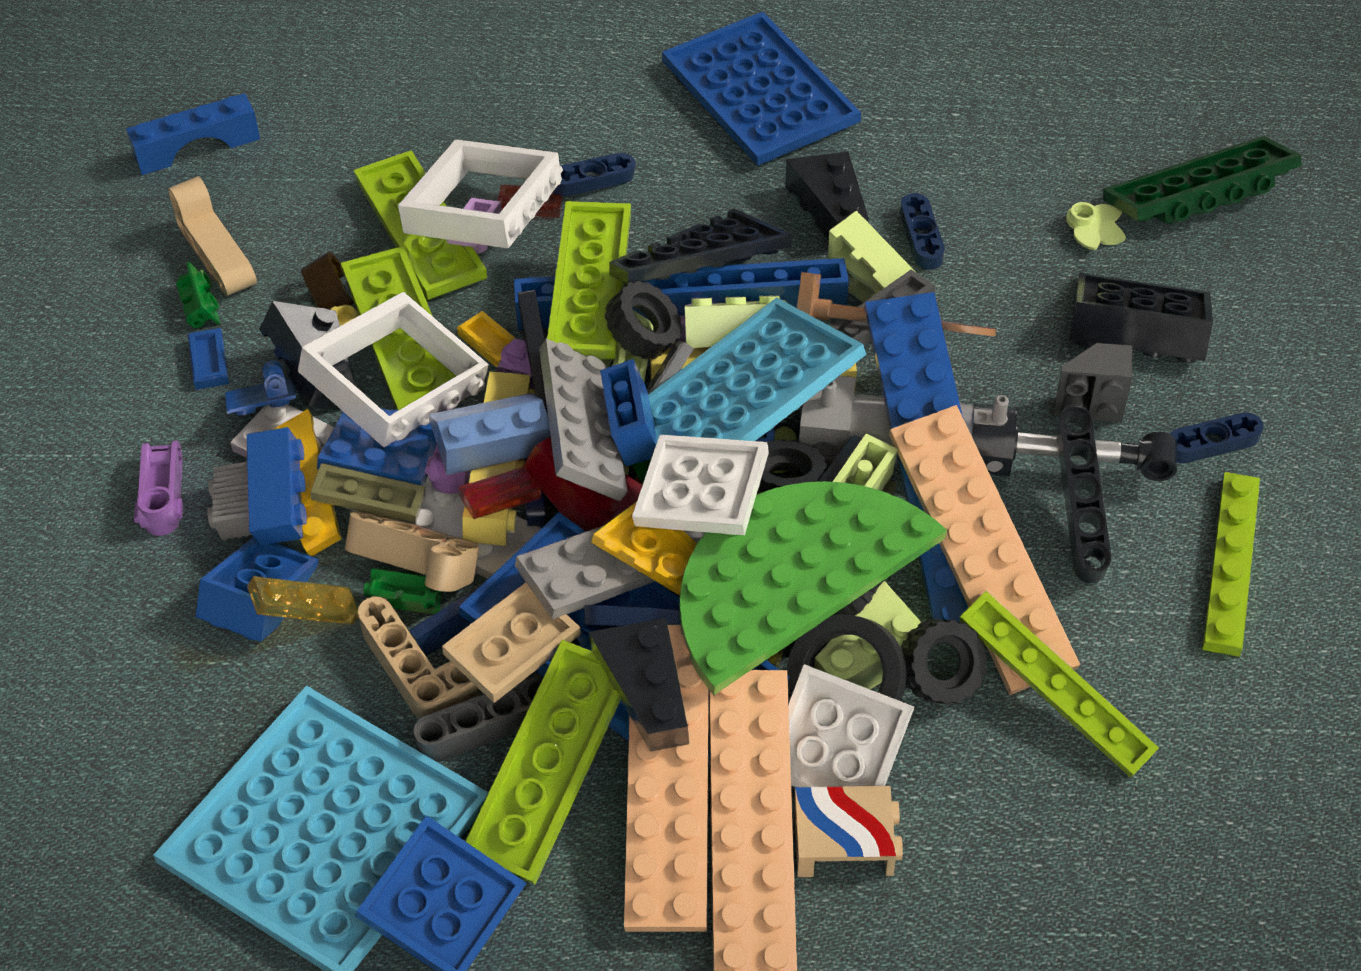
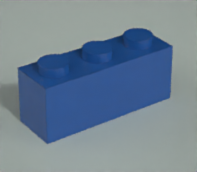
(629, 412)
(275, 486)

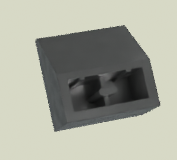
(1096, 381)

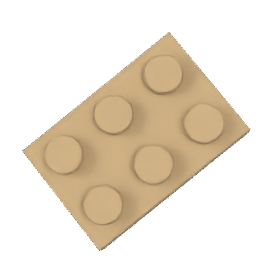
(509, 643)

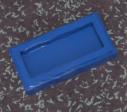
(208, 358)

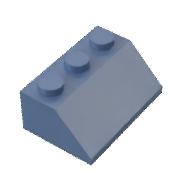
(489, 432)

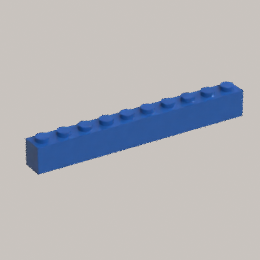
(719, 283)

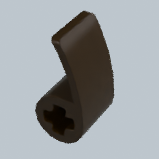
(324, 282)

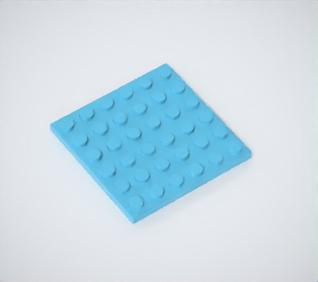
(314, 826)

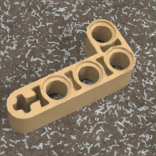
(209, 237)
(443, 558)
(426, 683)

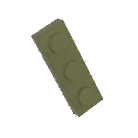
(368, 493)

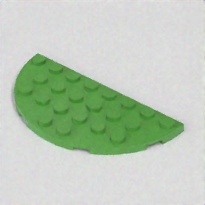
(797, 565)

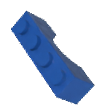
(159, 140)

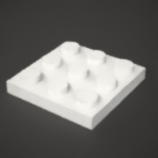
(701, 484)
(842, 732)

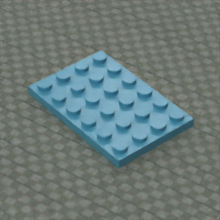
(753, 376)

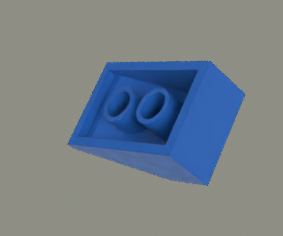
(224, 590)

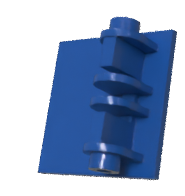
(275, 391)

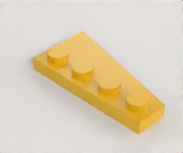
(322, 523)
(652, 551)

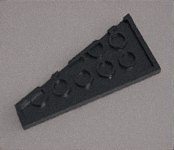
(702, 246)

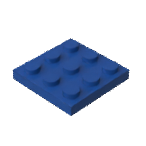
(356, 450)
(440, 898)

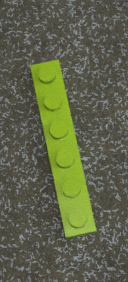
(1231, 565)
(1059, 684)

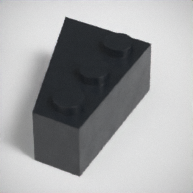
(826, 188)
(291, 329)
(646, 678)

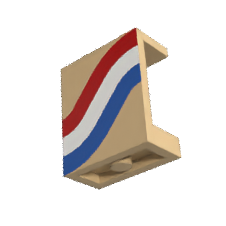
(846, 826)

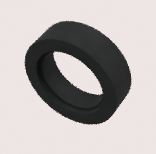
(884, 643)

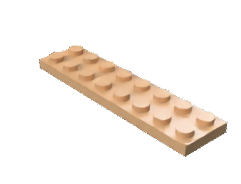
(980, 534)
(669, 817)
(752, 825)

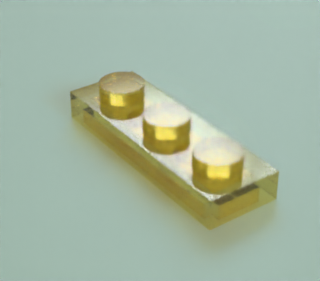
(302, 600)

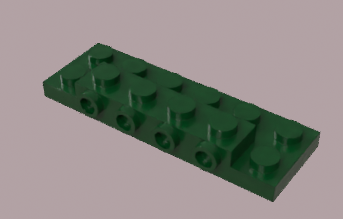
(1204, 182)

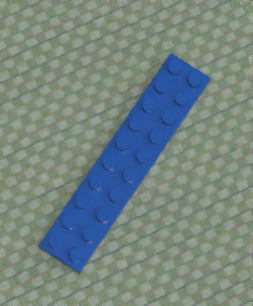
(914, 384)

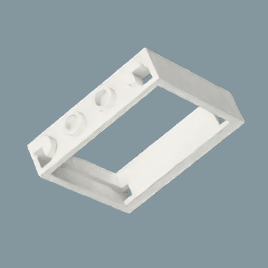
(424, 216)
(398, 312)

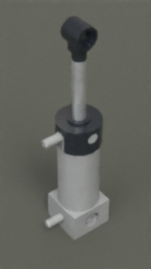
(839, 414)

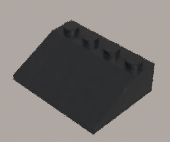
(1143, 316)

